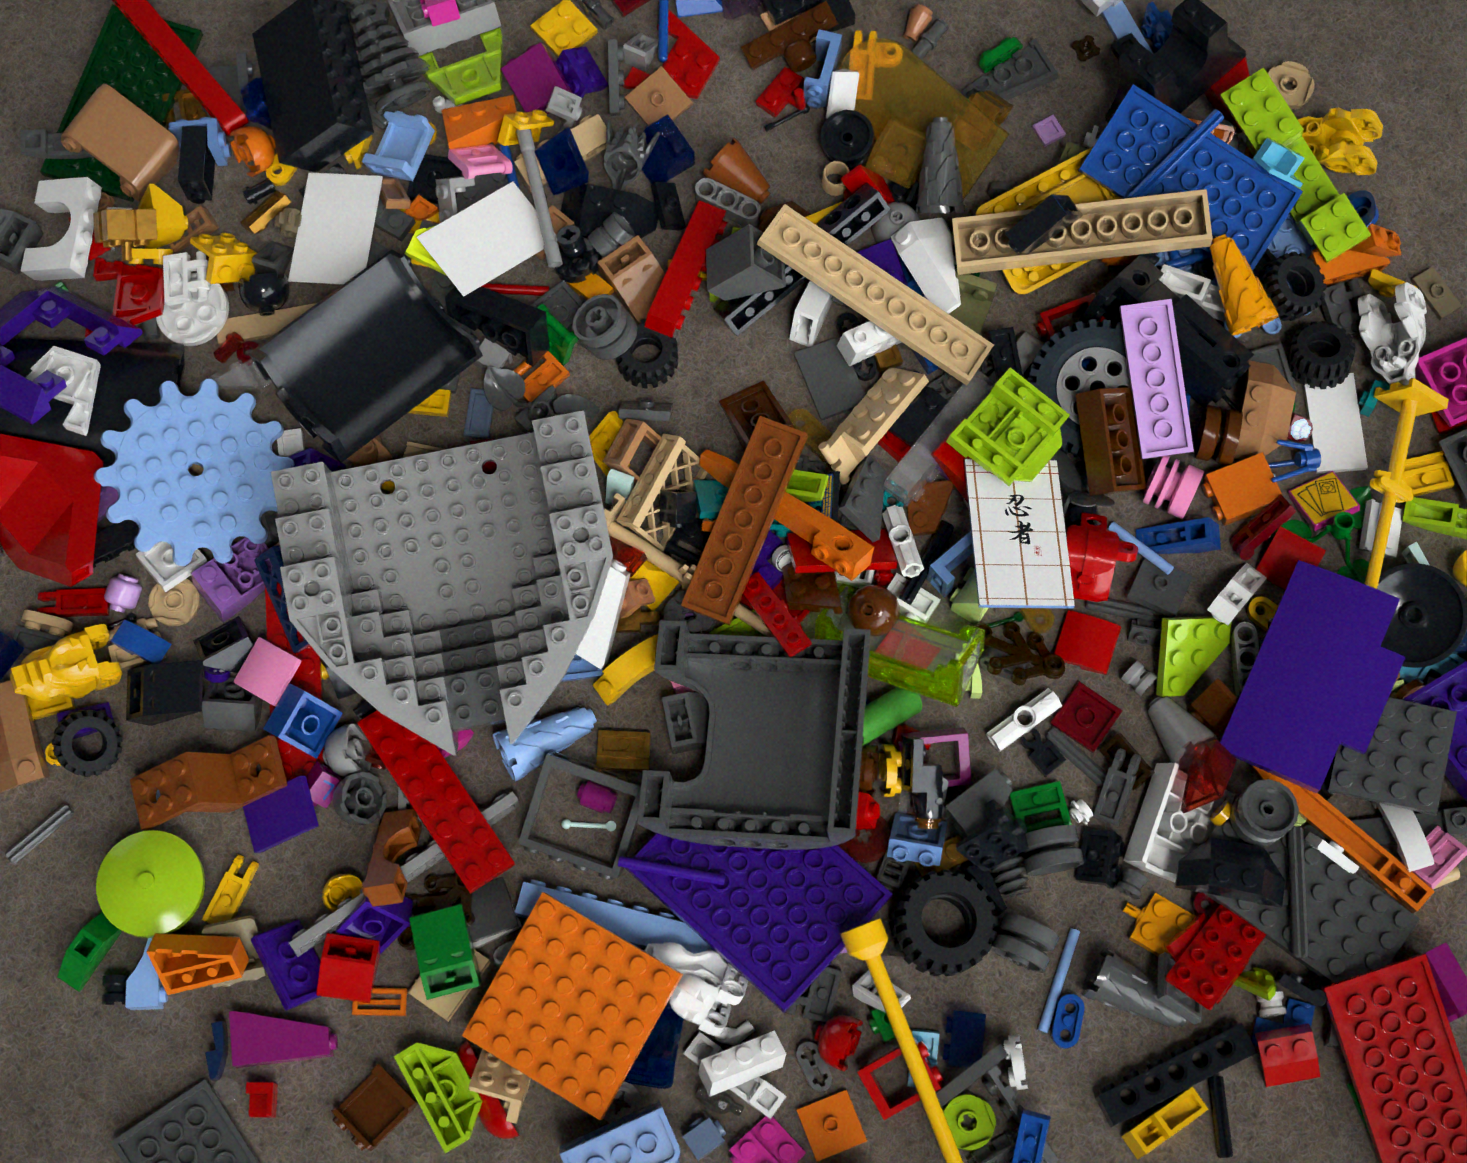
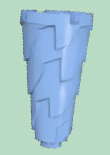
(540, 738)

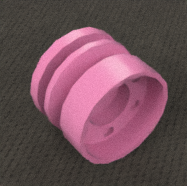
(1173, 486)

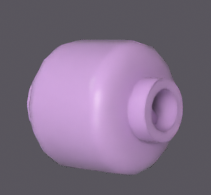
(122, 592)

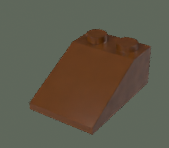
(746, 411)

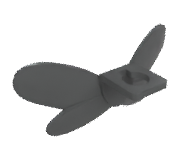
(1075, 485)

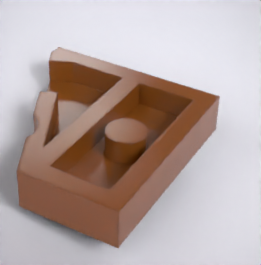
(927, 512)

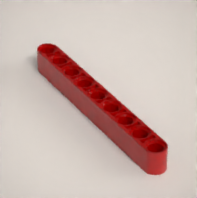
(183, 63)

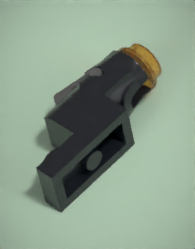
(925, 781)

